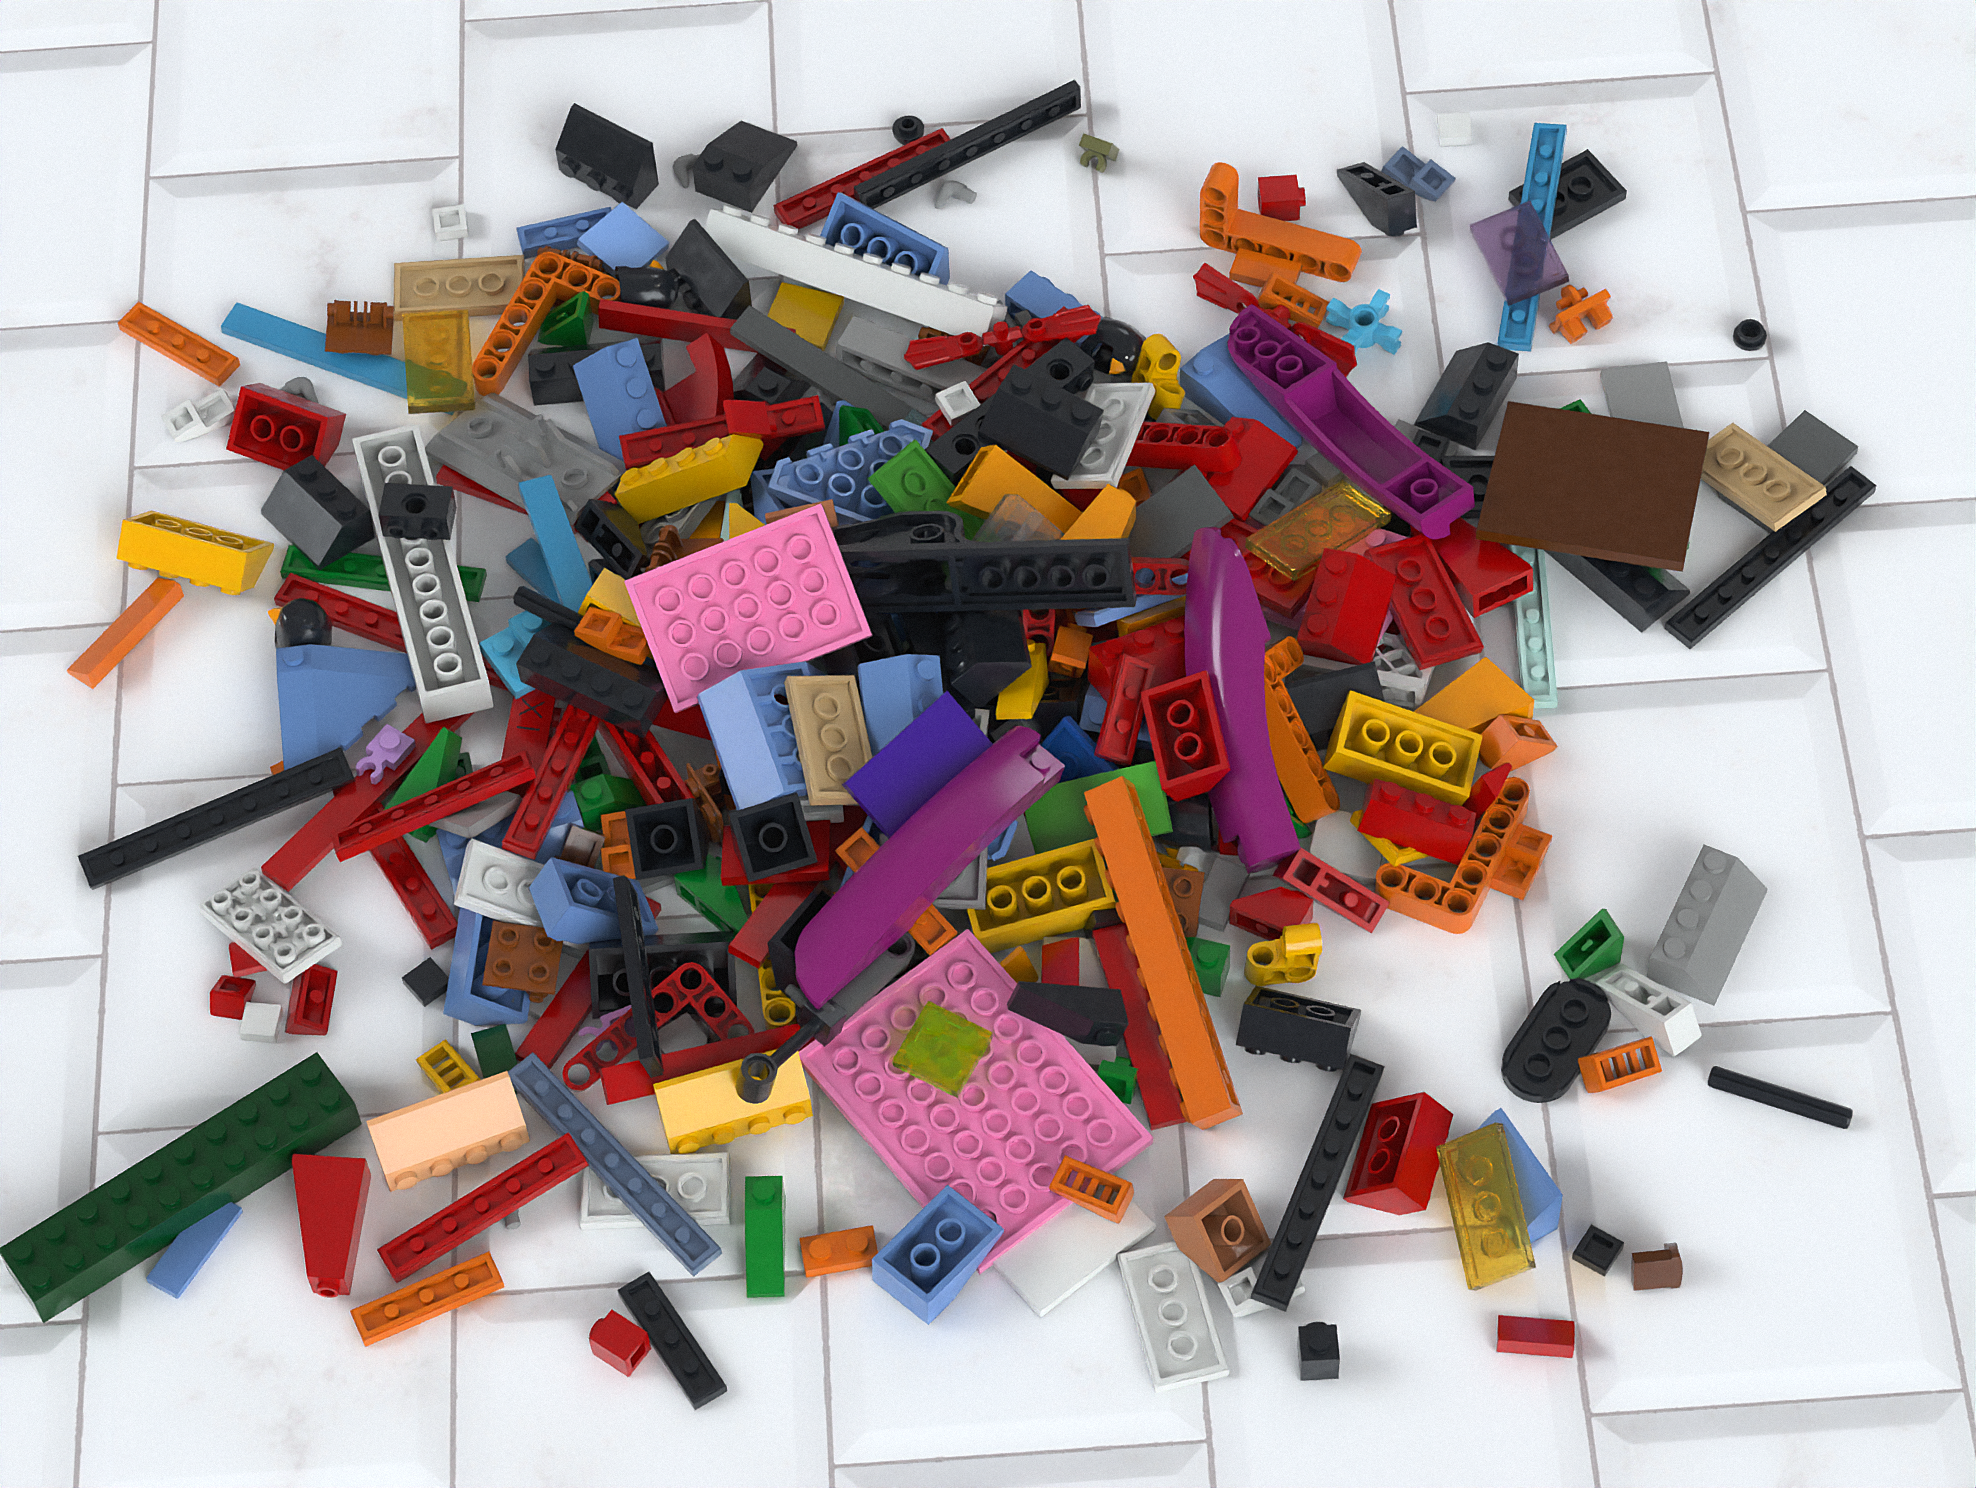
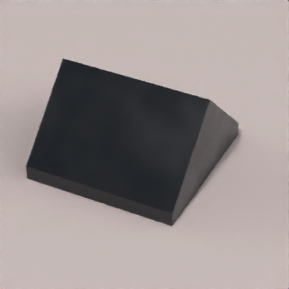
(771, 837)
(667, 838)

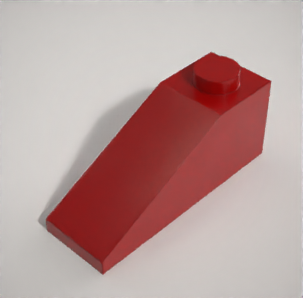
(1332, 889)

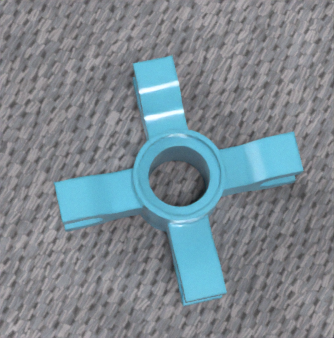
(1364, 323)

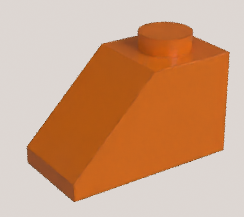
(1070, 651)
(1514, 741)

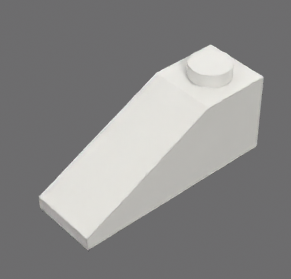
(1652, 1009)

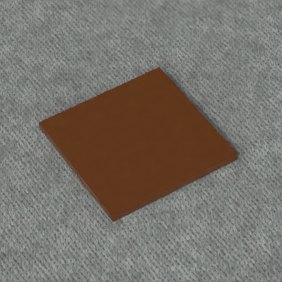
(1593, 486)

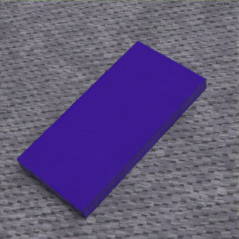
(916, 764)

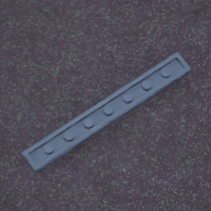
(615, 1165)

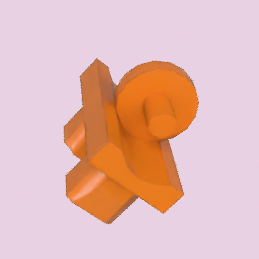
(1570, 321)

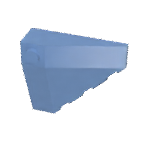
(1225, 392)
(844, 472)
(332, 694)

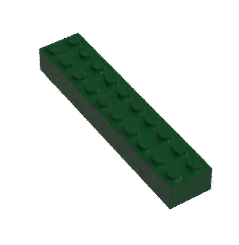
(179, 1186)

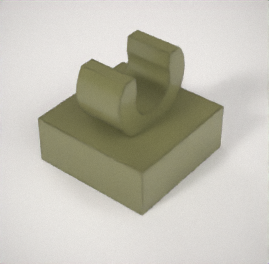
(1097, 148)

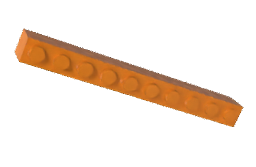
(1162, 954)

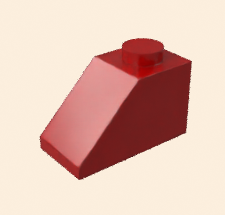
(749, 419)
(1270, 911)

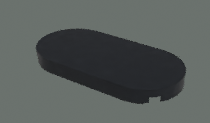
(1559, 1030)

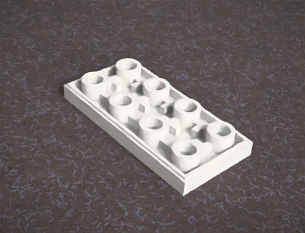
(270, 925)

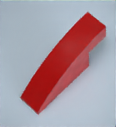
(704, 390)

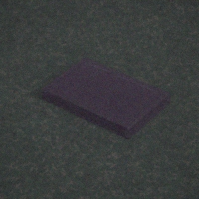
(1519, 253)

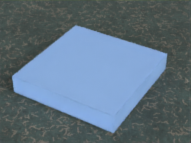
(623, 240)

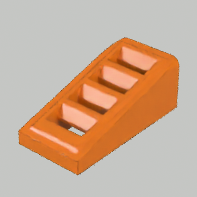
(1278, 289)
(1598, 1072)
(1098, 1206)

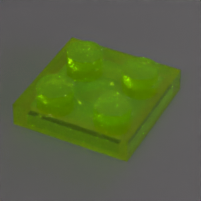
(942, 1049)

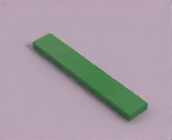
(368, 572)

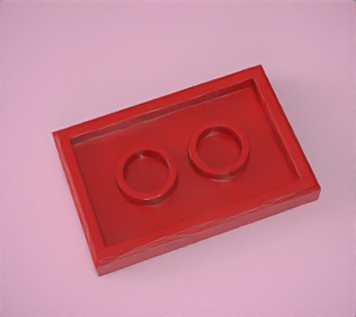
(820, 834)

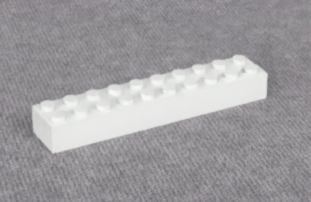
(424, 585)

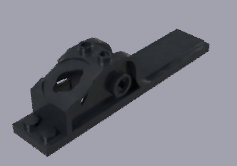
(936, 569)

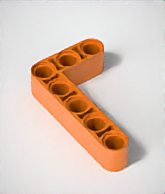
(1231, 228)
(534, 312)
(1291, 746)
(1473, 867)

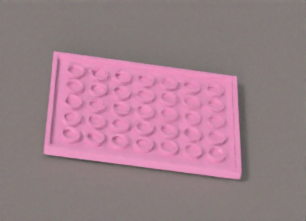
(1011, 1121)

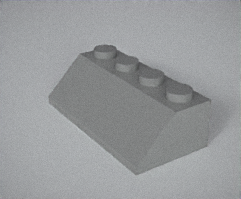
(1707, 926)

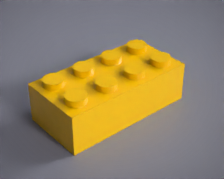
(1041, 896)

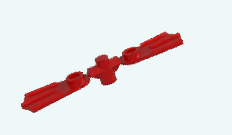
(1224, 292)
(942, 349)

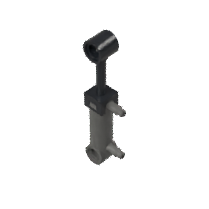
(825, 1022)

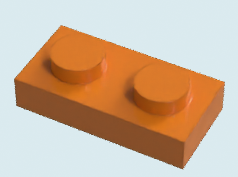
(838, 1251)

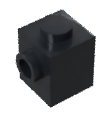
(1318, 1351)

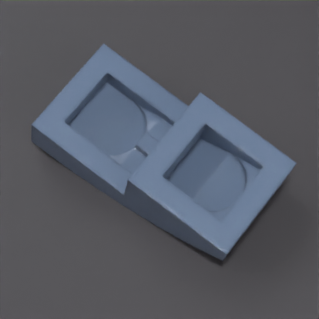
(1426, 179)

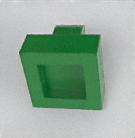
(1119, 1078)

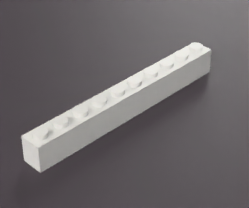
(852, 275)

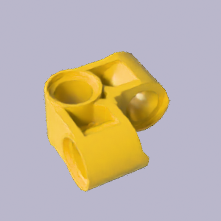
(1159, 366)
(1288, 959)

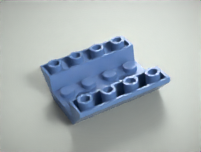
(756, 733)

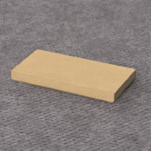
(469, 284)
(1758, 478)
(828, 734)

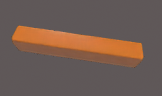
(126, 631)

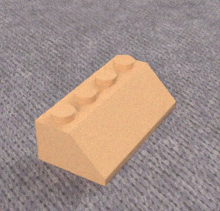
(448, 1131)

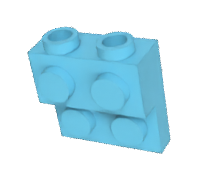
(507, 646)

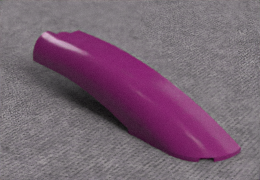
(1345, 425)
(1228, 639)
(921, 862)

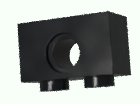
(417, 511)

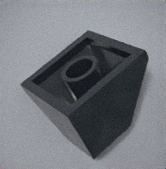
(768, 382)

